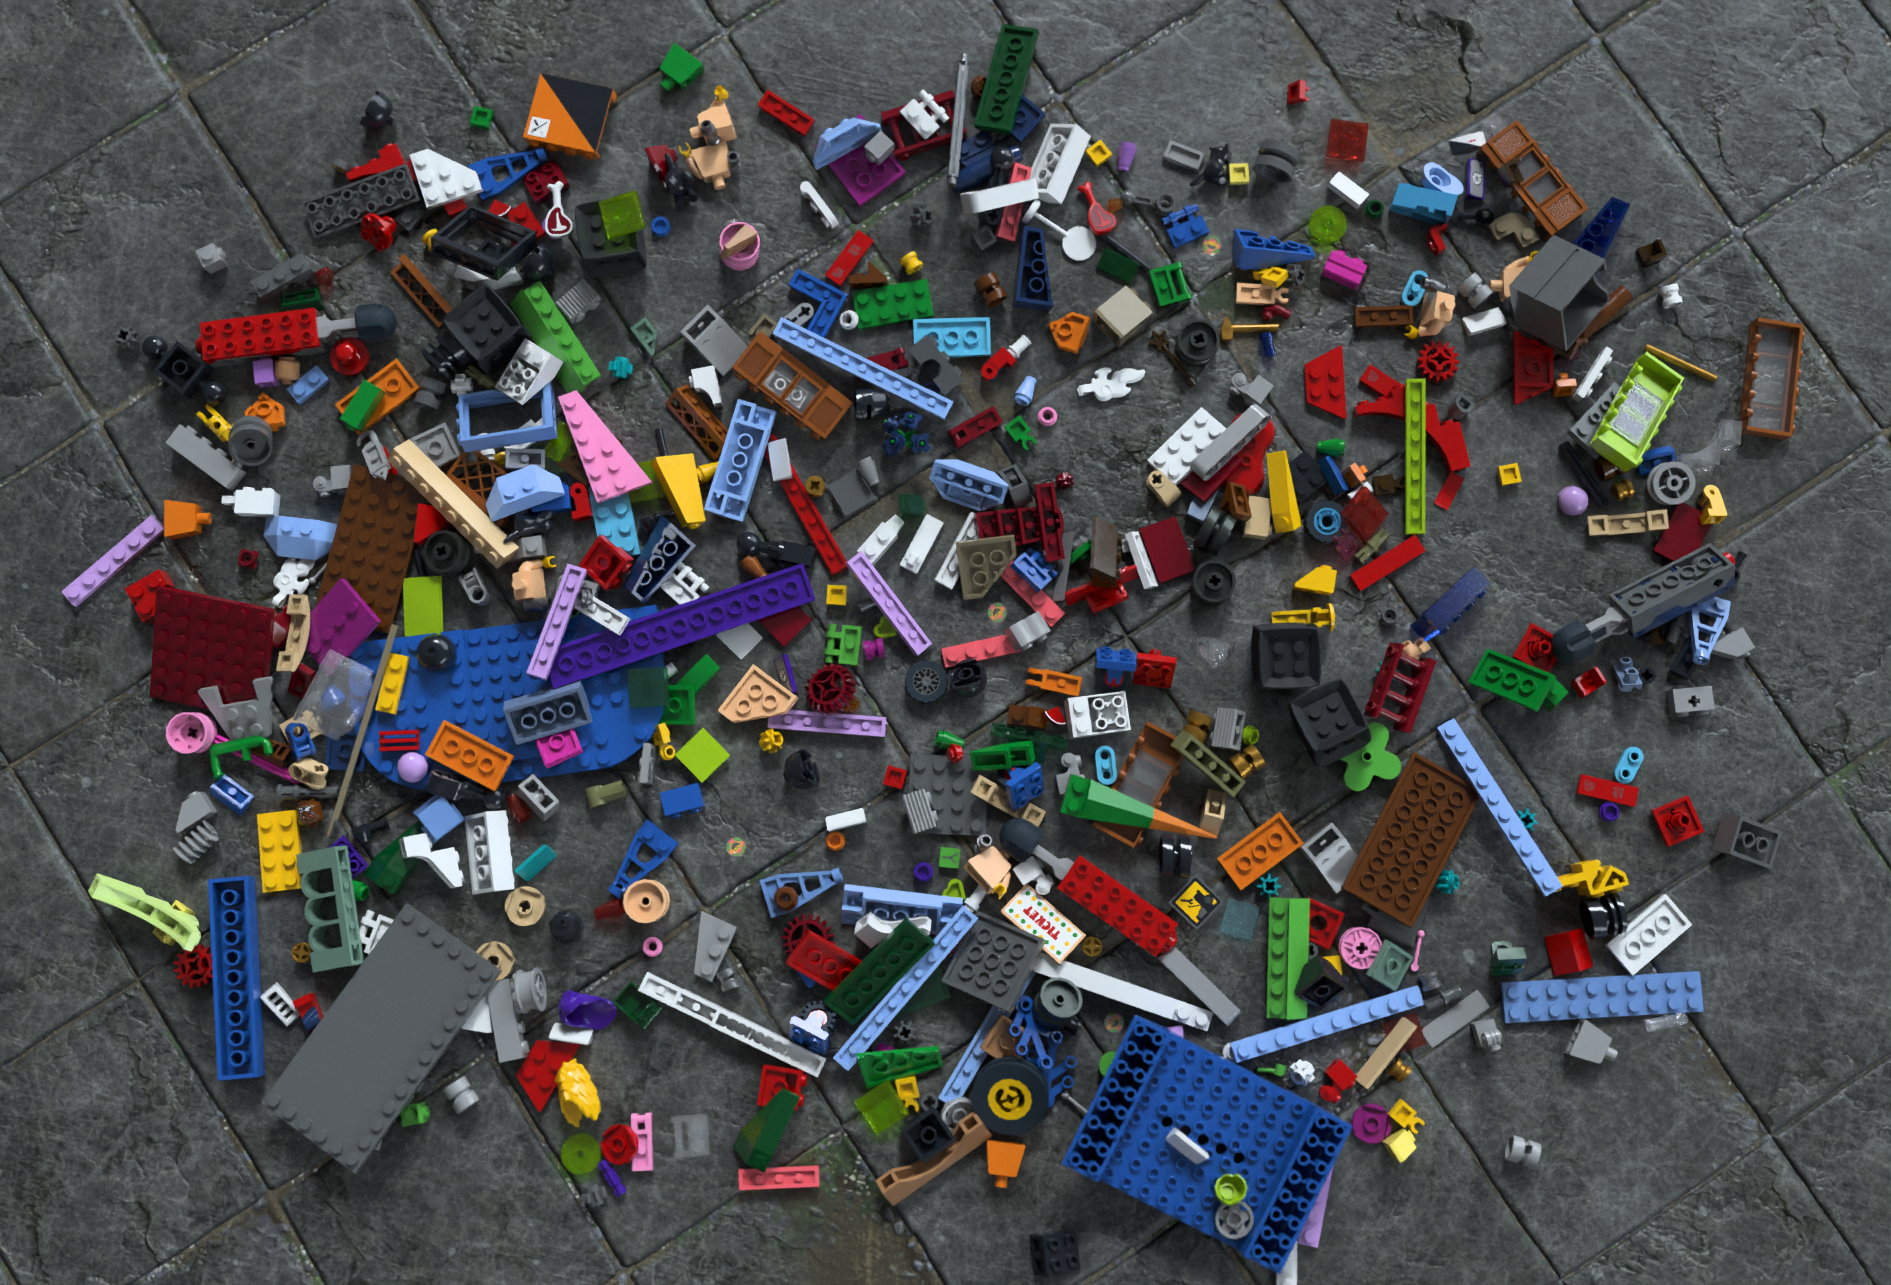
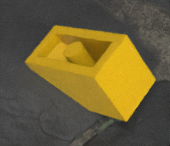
(1318, 581)

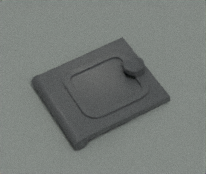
(1394, 929)

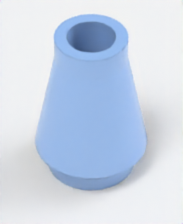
(1025, 392)

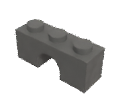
(272, 282)
(927, 349)

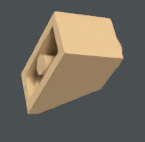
(1213, 811)

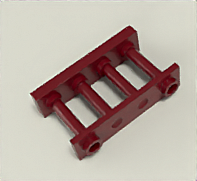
(893, 116)
(1415, 692)

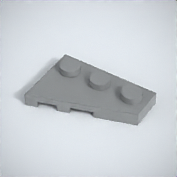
(712, 945)

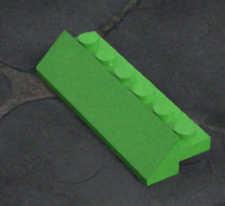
(555, 336)
(1286, 956)

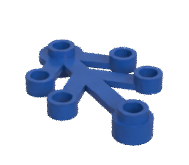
(1032, 1029)
(1054, 1072)

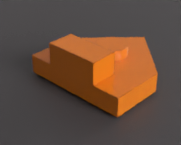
(1070, 331)
(268, 410)

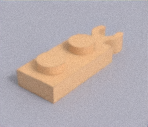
(1259, 294)

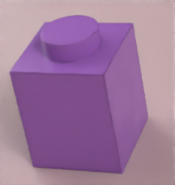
(264, 373)

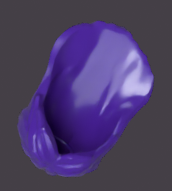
(586, 1010)

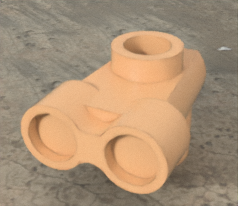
(1416, 649)

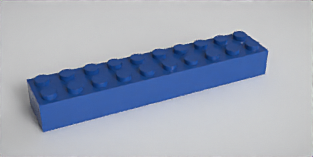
(236, 978)

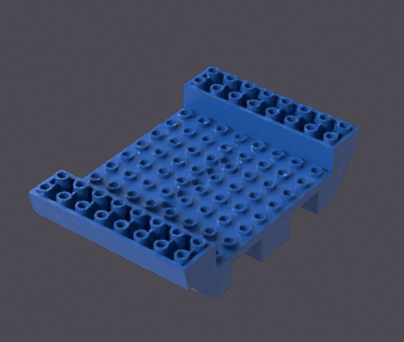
(1283, 1139)

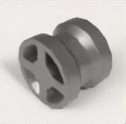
(1429, 980)

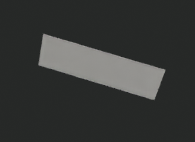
(1063, 567)
(1455, 1018)

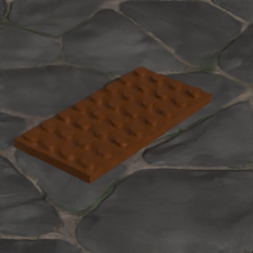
(374, 541)
(1411, 840)

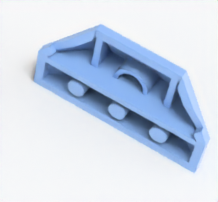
(843, 139)
(968, 484)
(522, 491)
(299, 537)

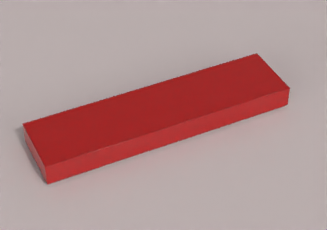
(1387, 563)

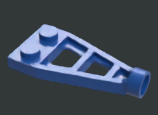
(484, 167)
(656, 839)

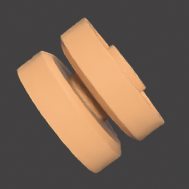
(658, 901)

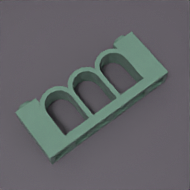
(310, 865)

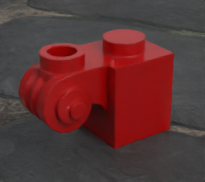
(1341, 1078)

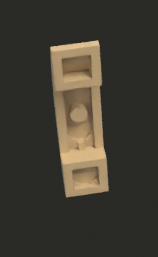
(1627, 523)
(298, 633)
(998, 797)

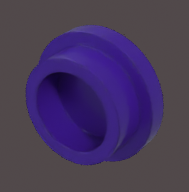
(1608, 812)
(923, 872)

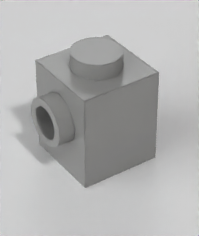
(879, 148)
(212, 258)

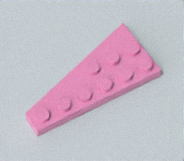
(603, 457)

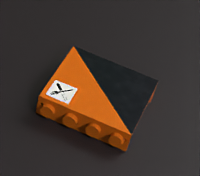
(568, 116)

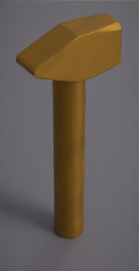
(1227, 329)

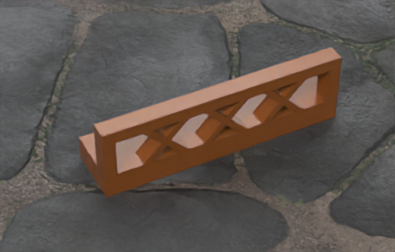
(432, 292)
(702, 417)

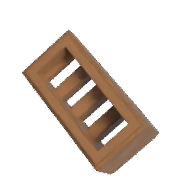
(741, 240)

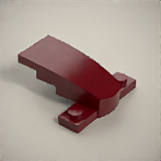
(1028, 524)

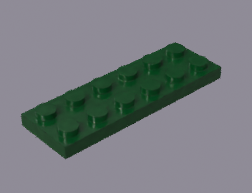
(1006, 78)
(879, 971)

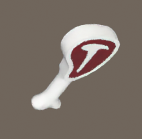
(557, 223)

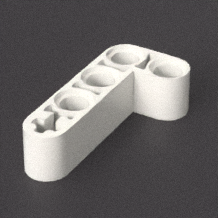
(999, 196)

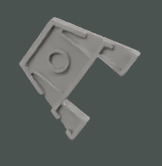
(244, 717)

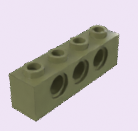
(1208, 763)

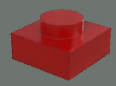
(894, 777)

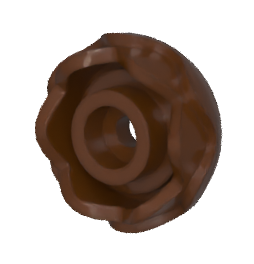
(977, 86)
(790, 903)

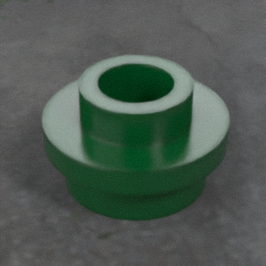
(1376, 204)

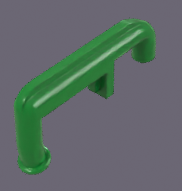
(242, 745)

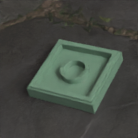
(1390, 965)

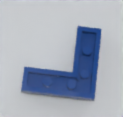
(829, 297)

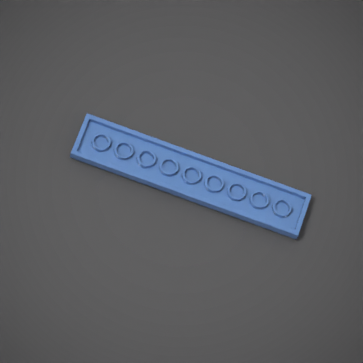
(1601, 997)

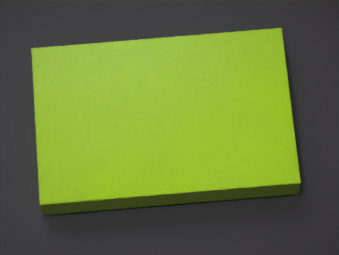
(423, 605)

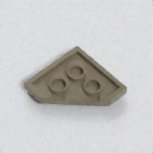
(983, 563)

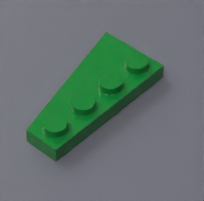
(897, 1064)

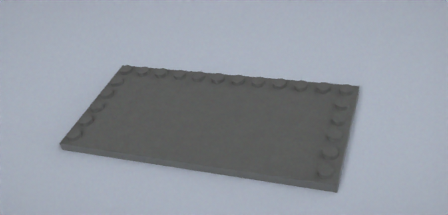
(381, 1038)

